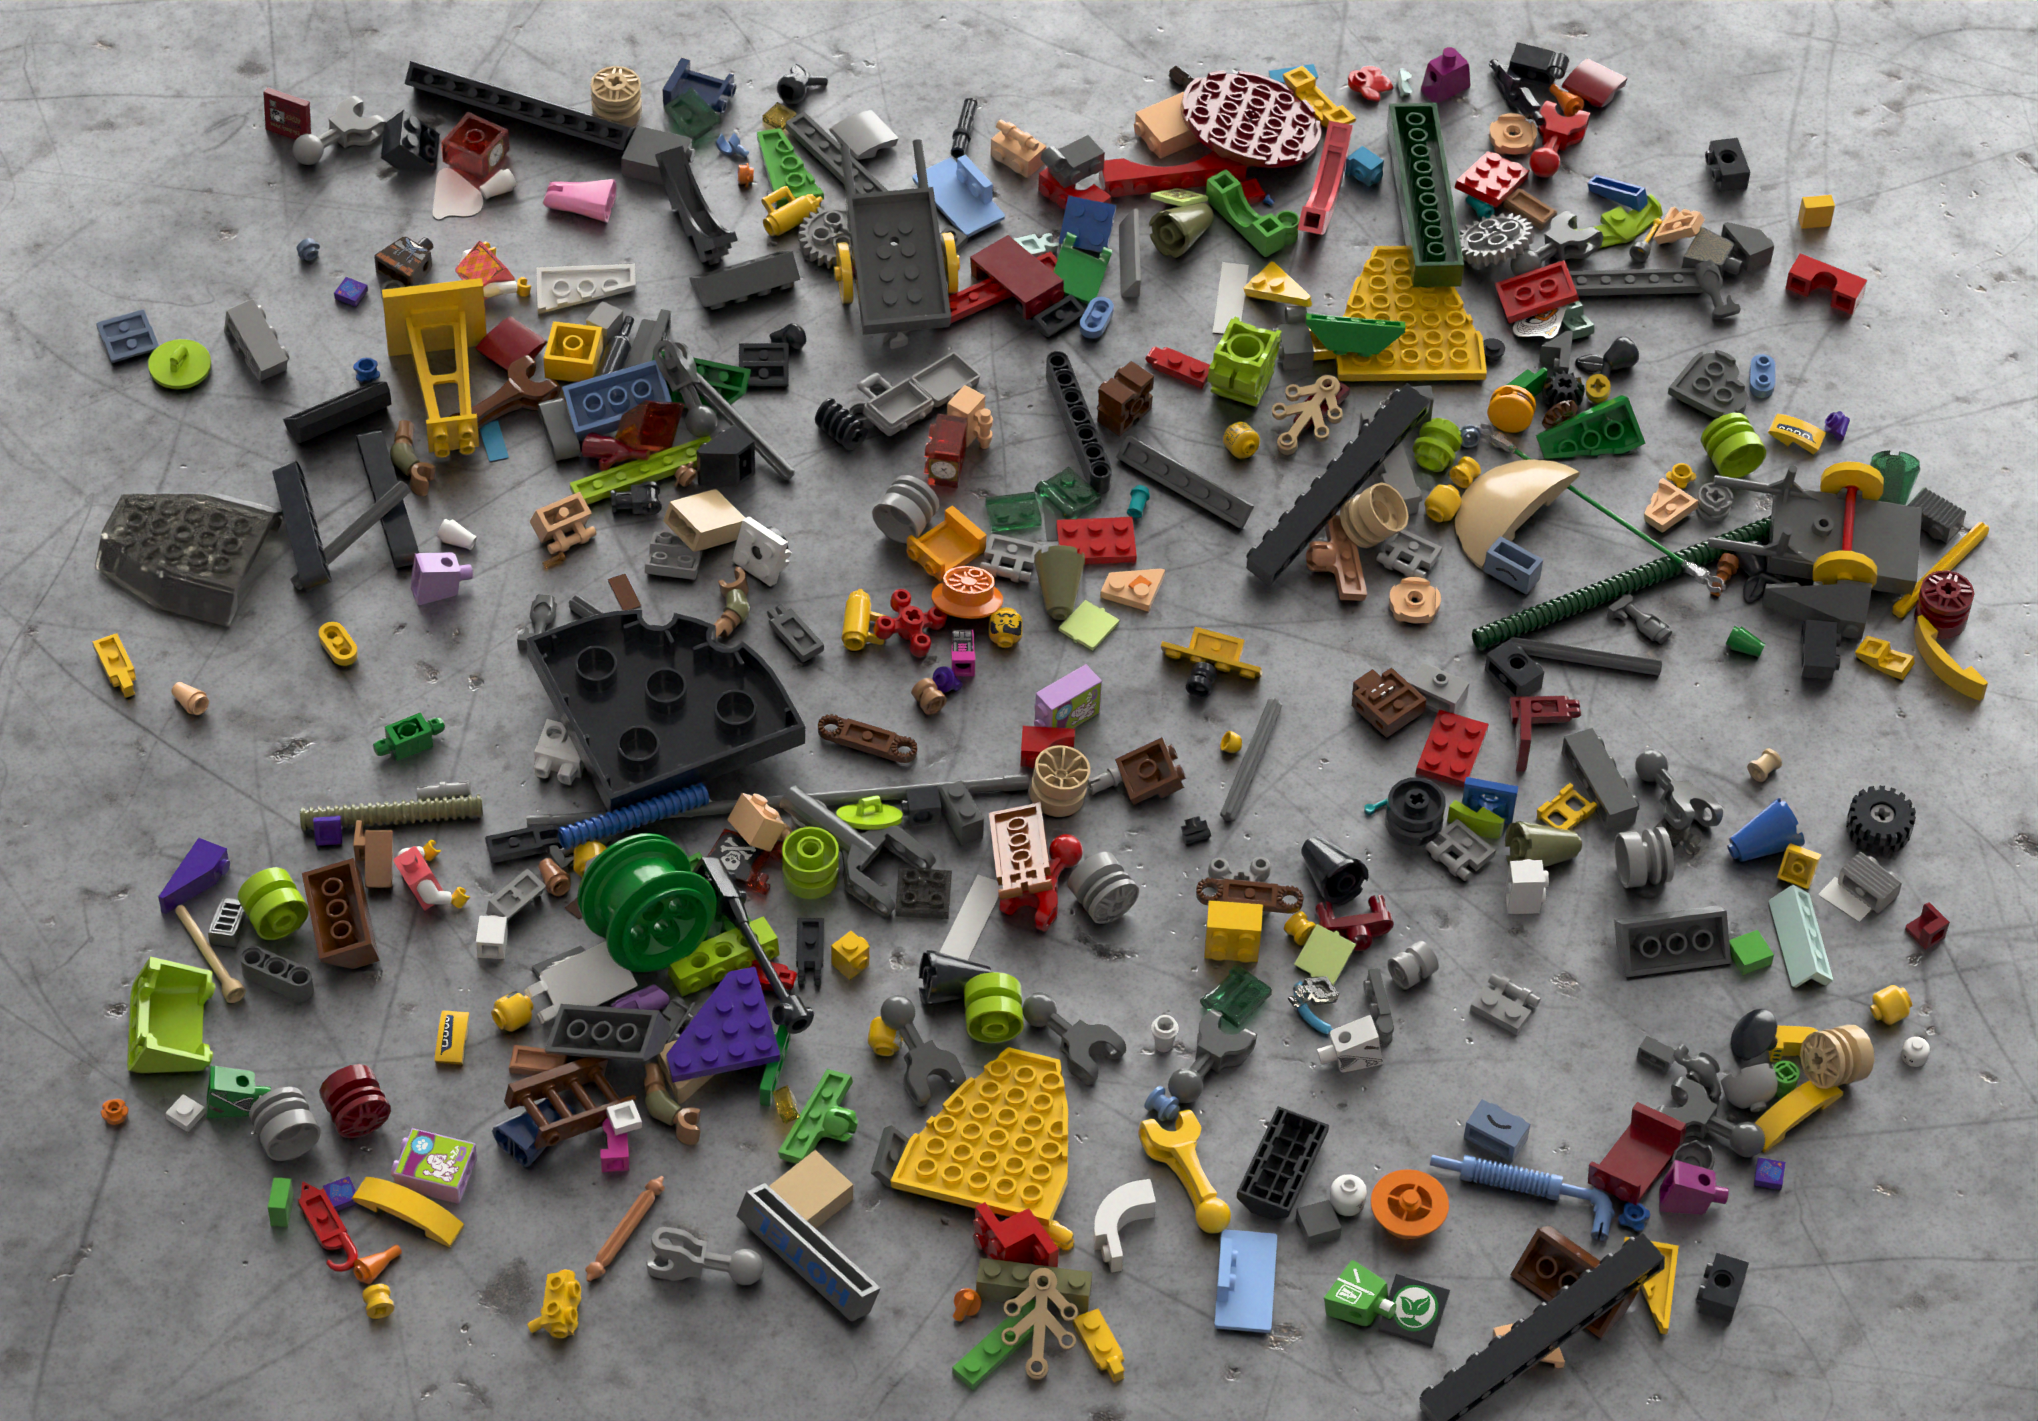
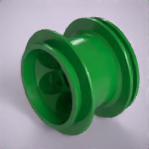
(646, 902)

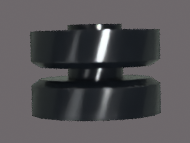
(1415, 811)

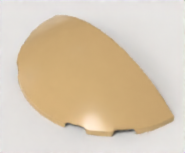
(1504, 500)

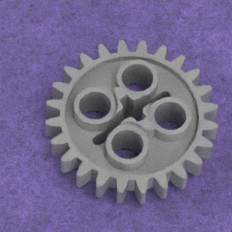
(822, 232)
(1495, 239)

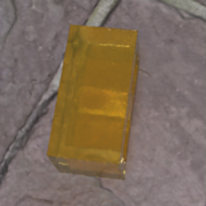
(786, 1104)

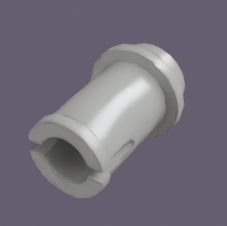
(1104, 780)

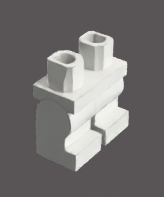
(557, 754)

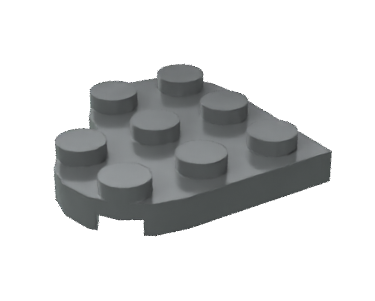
(1711, 385)

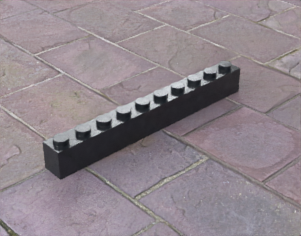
(519, 105)
(1337, 484)
(1542, 1331)

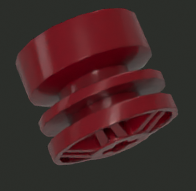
(1945, 602)
(355, 1101)

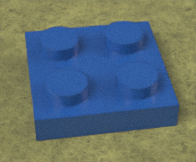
(1089, 221)

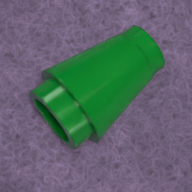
(1745, 642)

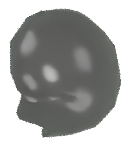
(1695, 1154)

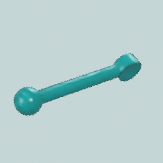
(1369, 809)

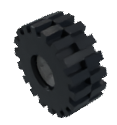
(1876, 833)

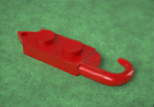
(326, 1225)

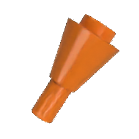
(1568, 102)
(369, 1267)

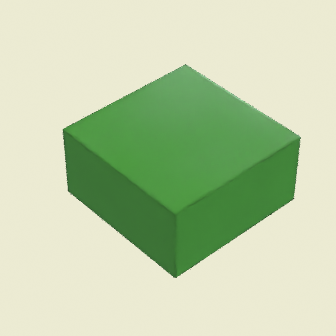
(1750, 952)
(280, 1202)

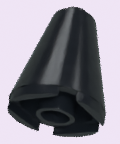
(1334, 870)
(946, 976)

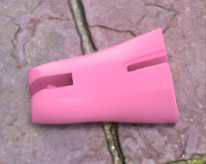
(584, 198)

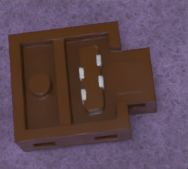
(1387, 700)

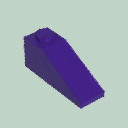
(195, 874)

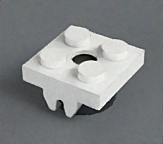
(761, 551)

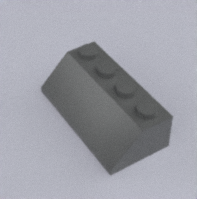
(746, 278)
(1673, 940)
(608, 1032)

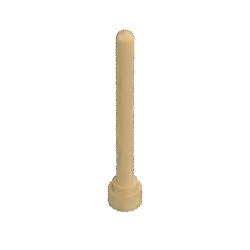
(231, 988)

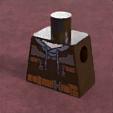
(405, 261)

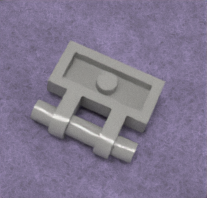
(1412, 548)
(1009, 551)
(1465, 844)
(1502, 1010)

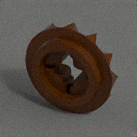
(1559, 413)

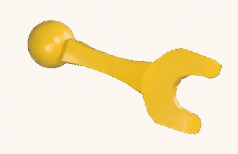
(1179, 1152)

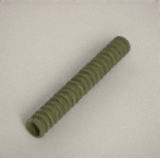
(397, 812)

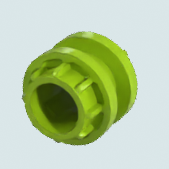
(1437, 444)

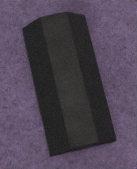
(338, 411)
(1281, 1164)

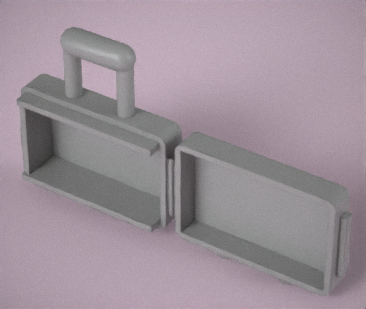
(915, 398)

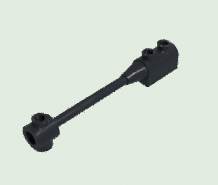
(730, 902)

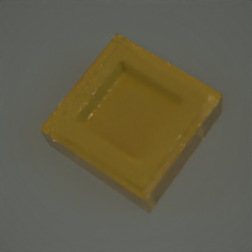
(778, 115)

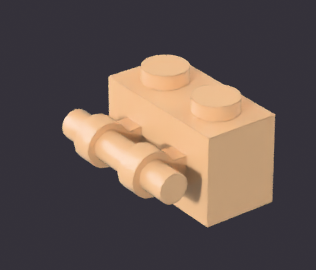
(1017, 149)
(971, 405)
(561, 518)
(758, 822)

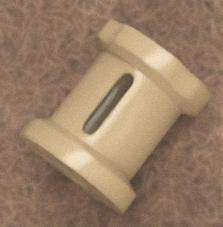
(1764, 765)

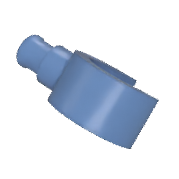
(731, 147)

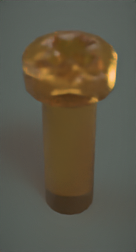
(560, 556)

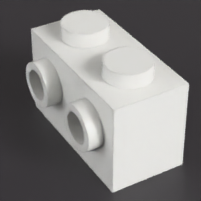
(1526, 886)

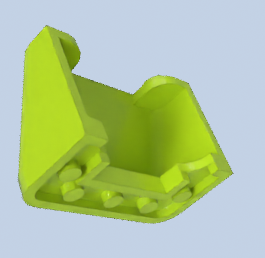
(168, 1018)

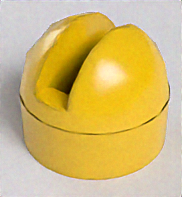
(1231, 742)

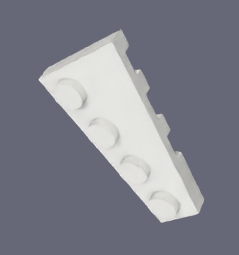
(580, 284)

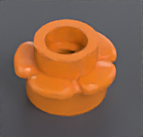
(745, 174)
(114, 1117)

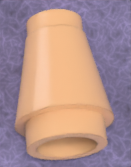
(190, 698)

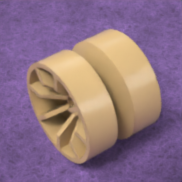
(1060, 780)

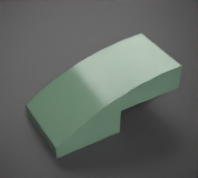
(1576, 321)

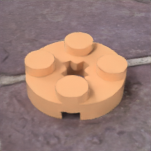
(1505, 143)
(1411, 612)

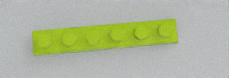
(636, 472)

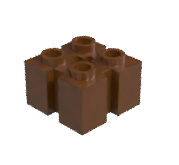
(1125, 398)

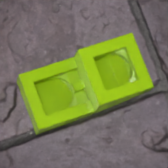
(1482, 823)

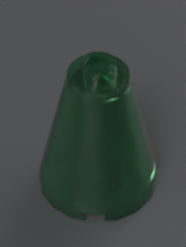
(1898, 473)

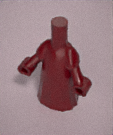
(609, 450)

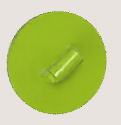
(179, 364)
(870, 814)

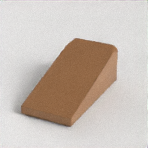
(378, 858)

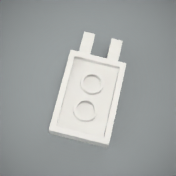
(582, 980)

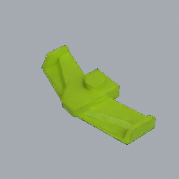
(1624, 227)

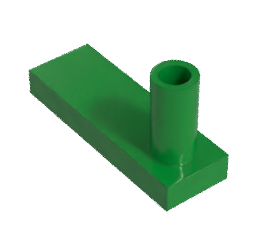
(774, 1069)

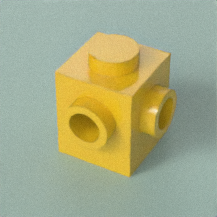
(850, 954)

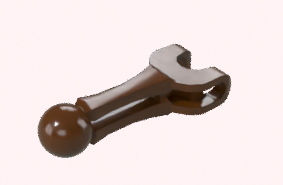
(515, 393)

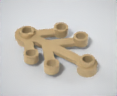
(1309, 410)
(1040, 1318)

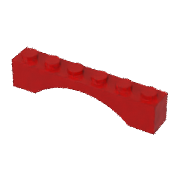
(1127, 178)

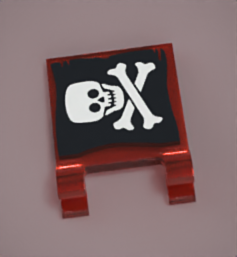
(745, 859)

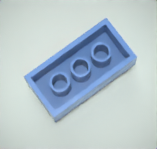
(602, 400)

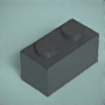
(1656, 1053)

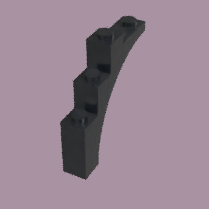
(698, 220)

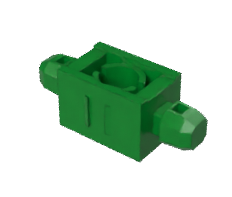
(408, 736)

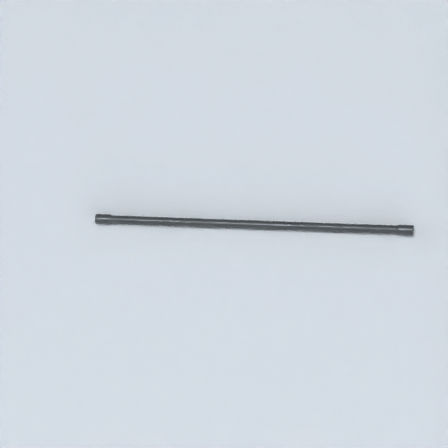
(1005, 783)

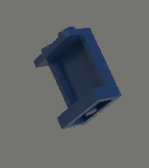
(711, 89)

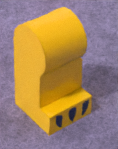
(1789, 1041)

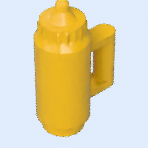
(790, 214)
(857, 620)

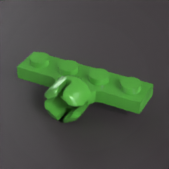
(821, 1118)

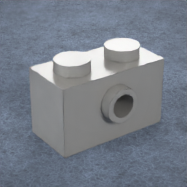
(1440, 688)

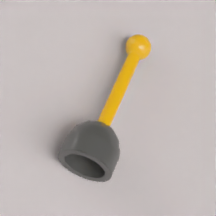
(1641, 250)

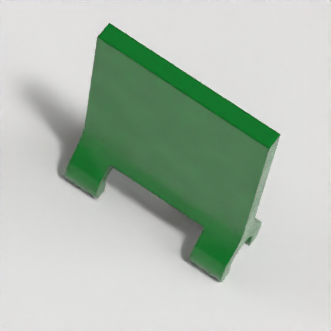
(1080, 271)

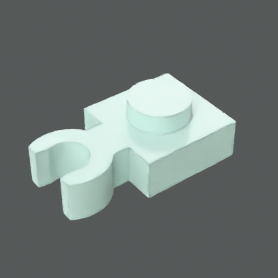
(1038, 246)

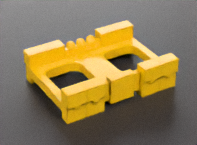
(1559, 805)

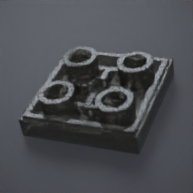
(923, 893)

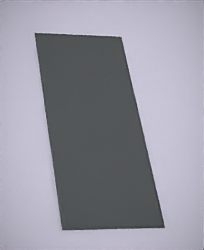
(1051, 514)

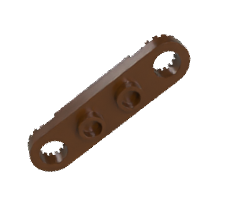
(867, 738)
(1251, 892)

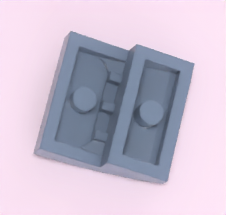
(127, 335)

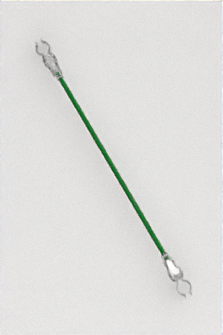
(1700, 574)

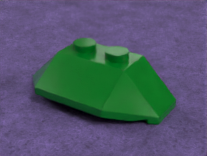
(1354, 334)
(726, 379)

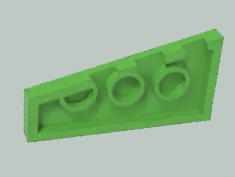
(784, 166)

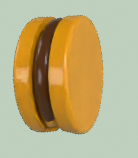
(1511, 408)

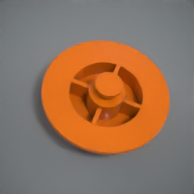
(967, 593)
(1409, 1203)

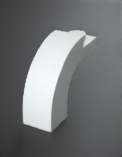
(1120, 1207)

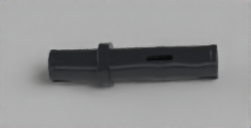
(962, 134)

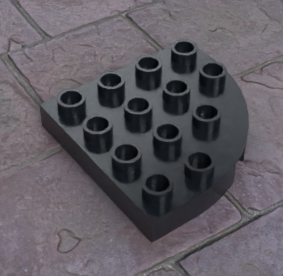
(661, 702)

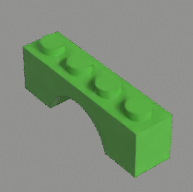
(1227, 197)

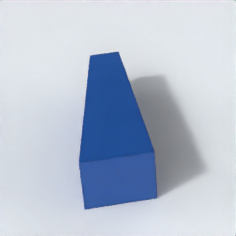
(1620, 192)

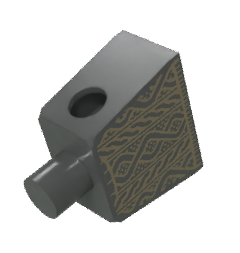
(1713, 247)

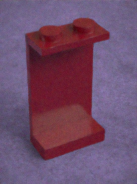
(1019, 274)
(1638, 1154)

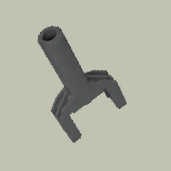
(858, 848)

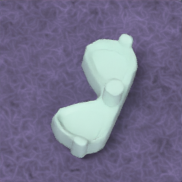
(1404, 87)

